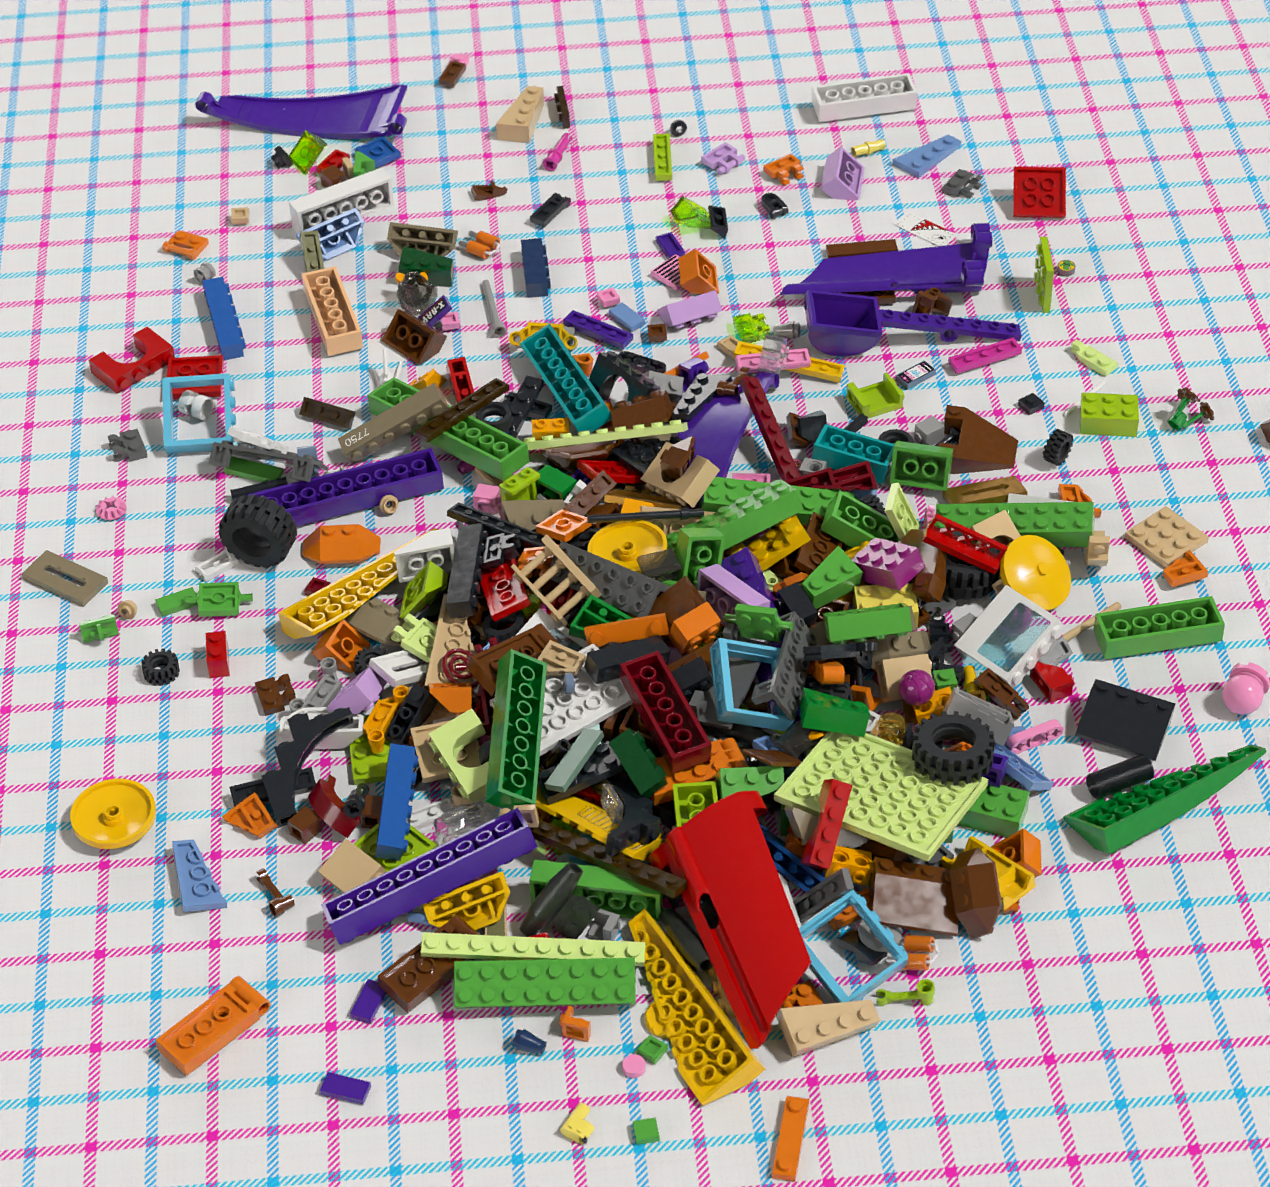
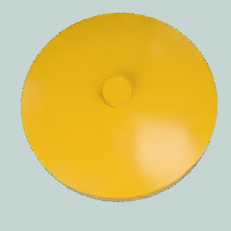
(626, 541)
(1036, 571)
(113, 813)

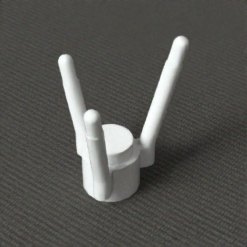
(386, 375)

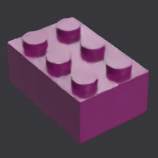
(888, 563)

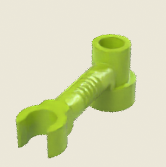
(924, 992)

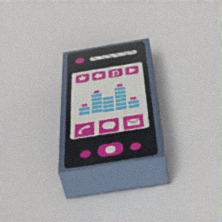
(915, 374)

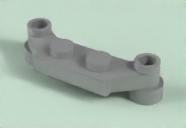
(324, 691)

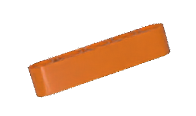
(827, 671)

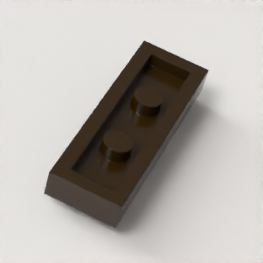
(561, 107)
(327, 412)

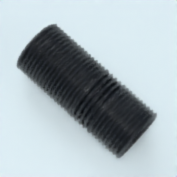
(1120, 776)

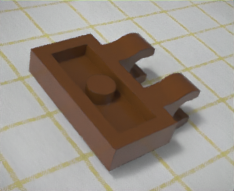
(269, 694)

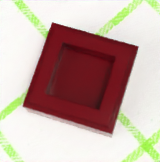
(315, 585)

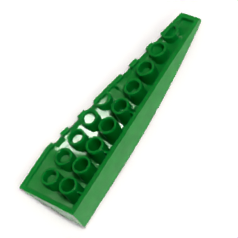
(1148, 807)

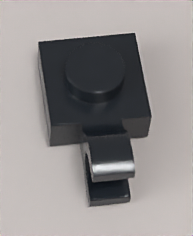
(938, 649)

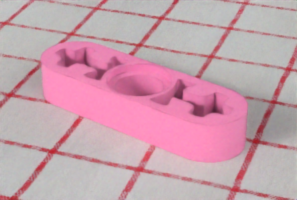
(1026, 739)

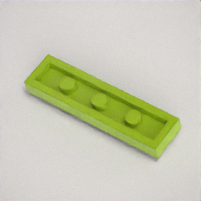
(662, 157)

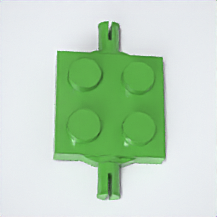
(218, 599)
(758, 622)

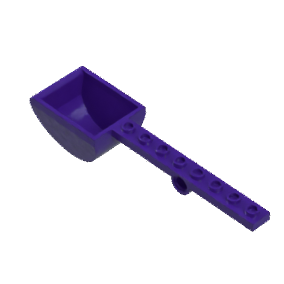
(854, 323)

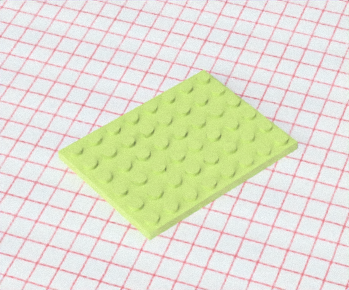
(887, 795)

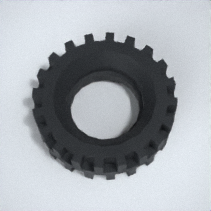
(948, 764)

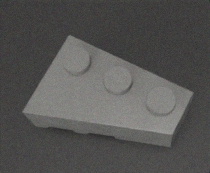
(997, 718)

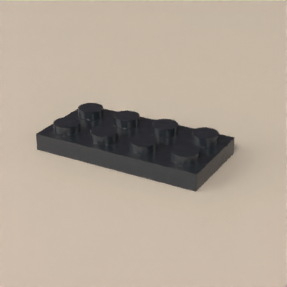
(600, 766)

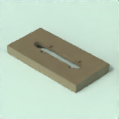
(80, 595)

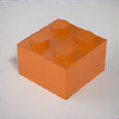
(694, 629)

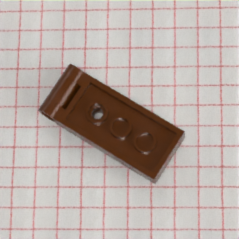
(485, 664)
(417, 977)

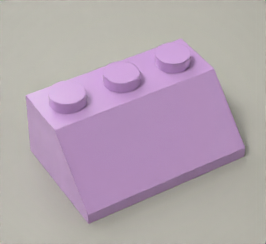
(842, 176)
(690, 310)
(360, 692)

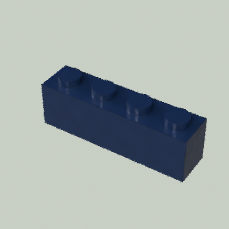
(535, 269)

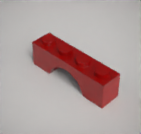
(822, 844)

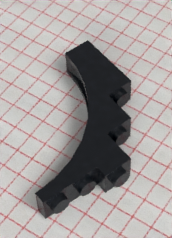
(306, 735)
(637, 818)

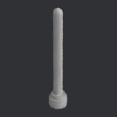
(498, 328)

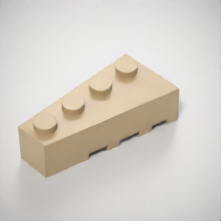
(522, 116)
(823, 1024)

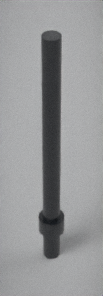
(682, 514)

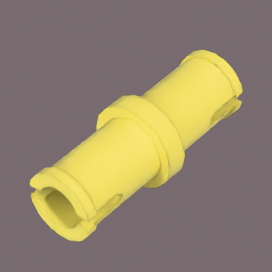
(868, 147)

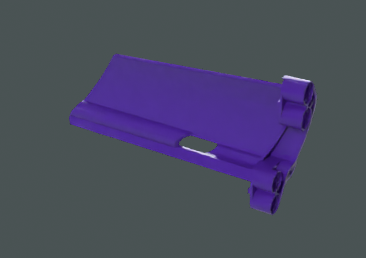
(942, 267)

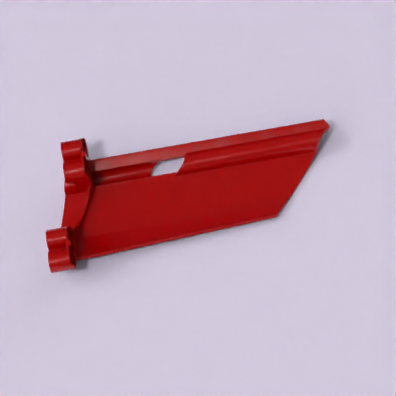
(757, 937)

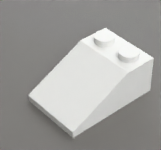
(433, 546)

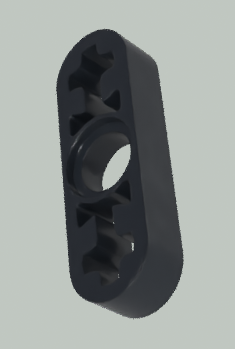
(635, 359)

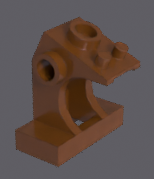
(932, 301)

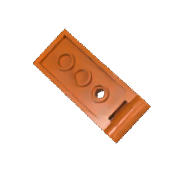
(723, 755)
(212, 1025)

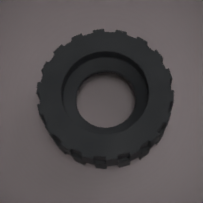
(491, 627)

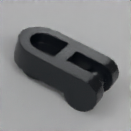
(770, 202)

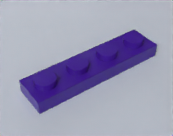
(598, 329)

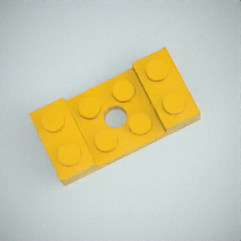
(783, 539)
(1012, 878)

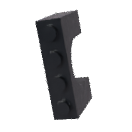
(609, 368)

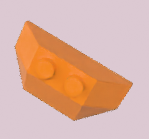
(341, 544)

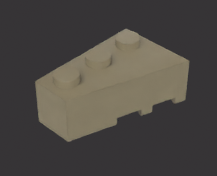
(530, 512)

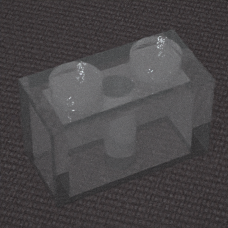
(773, 354)

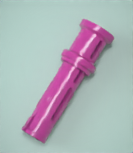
(555, 154)

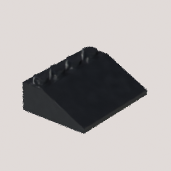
(1125, 719)

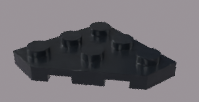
(640, 455)

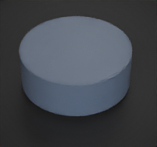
(568, 683)

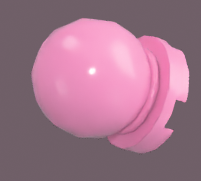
(1245, 688)

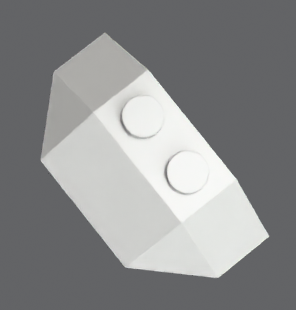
(337, 740)

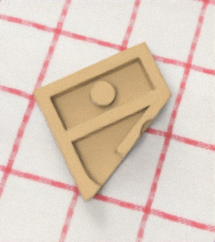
(561, 659)

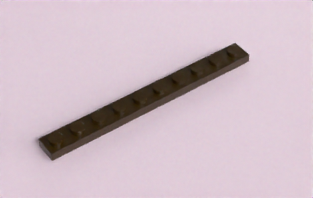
(618, 864)

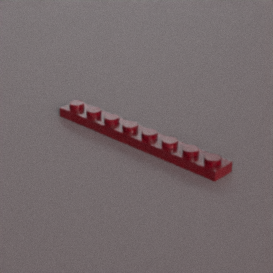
(769, 428)

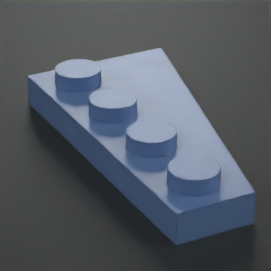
(927, 156)
(195, 879)

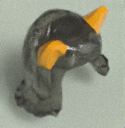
(415, 292)
(797, 739)

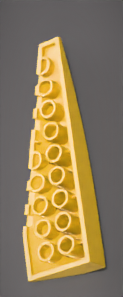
(709, 1047)

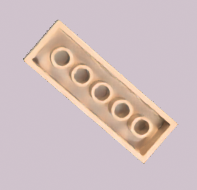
(332, 311)

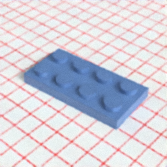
(1023, 772)

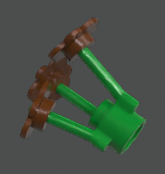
(1179, 418)

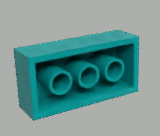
(846, 448)

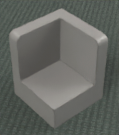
(605, 926)

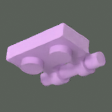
(719, 156)

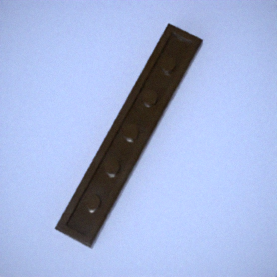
(461, 410)

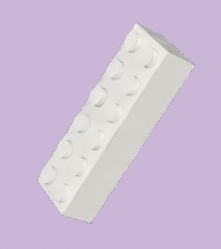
(864, 97)
(365, 192)

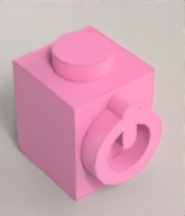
(486, 497)

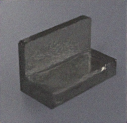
(660, 565)

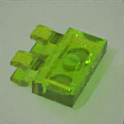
(751, 327)

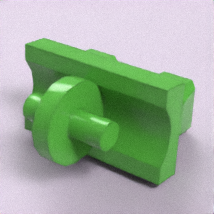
(98, 628)

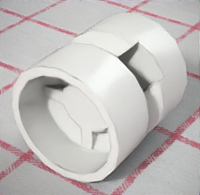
(195, 404)

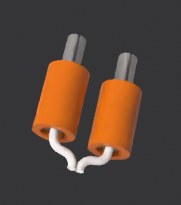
(483, 244)
(921, 944)

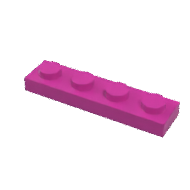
(985, 355)

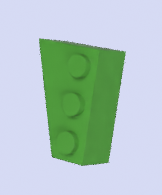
(832, 578)
(761, 779)

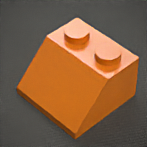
(697, 273)
(342, 644)
(453, 696)
(1022, 849)

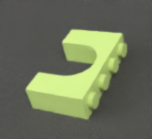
(449, 742)

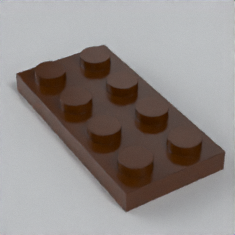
(818, 548)

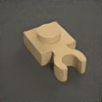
(529, 813)

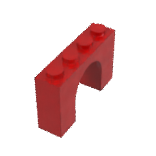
(122, 375)

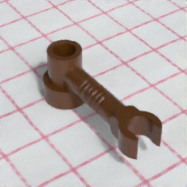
(732, 388)
(279, 903)

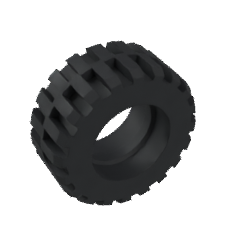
(257, 531)
(969, 580)

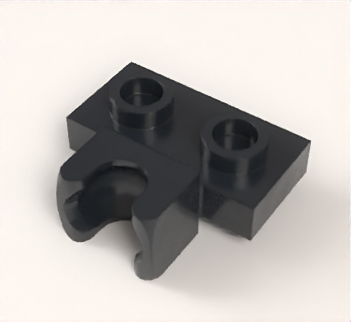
(498, 548)

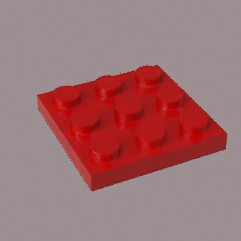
(1039, 192)
(196, 366)

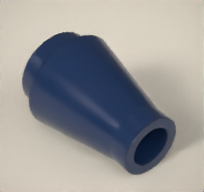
(528, 1042)

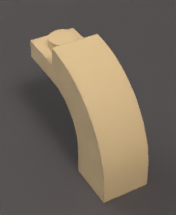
(1097, 551)

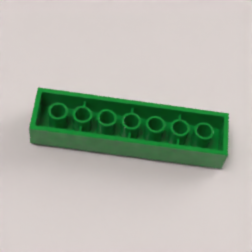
(516, 731)

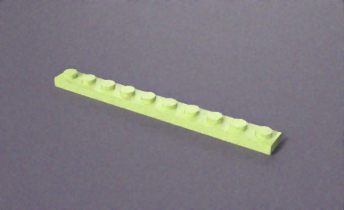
(603, 435)
(526, 948)

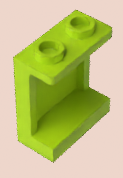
(876, 398)
(520, 486)

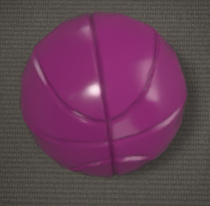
(916, 687)

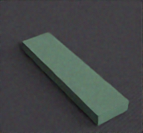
(574, 760)

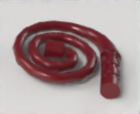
(459, 667)

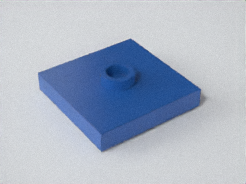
(380, 151)

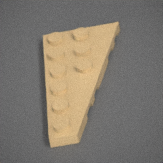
(449, 635)

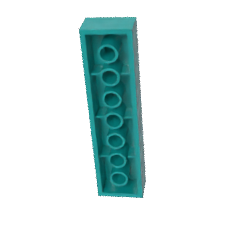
(566, 380)

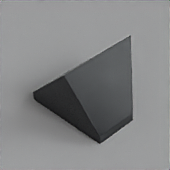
(811, 425)

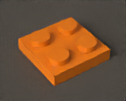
(563, 525)

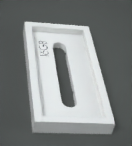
(387, 663)

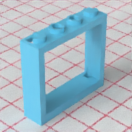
(195, 445)
(722, 683)
(873, 922)

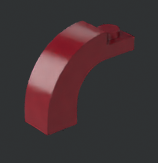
(331, 807)

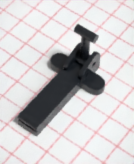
(852, 656)

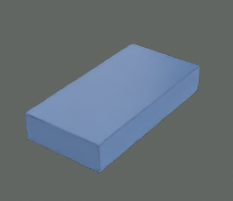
(627, 317)

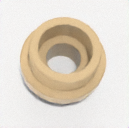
(393, 505)
(127, 609)

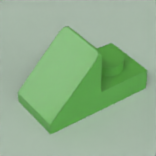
(362, 164)

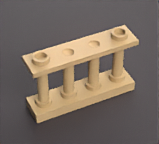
(574, 575)

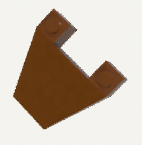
(980, 443)
(931, 580)

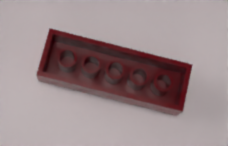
(665, 711)

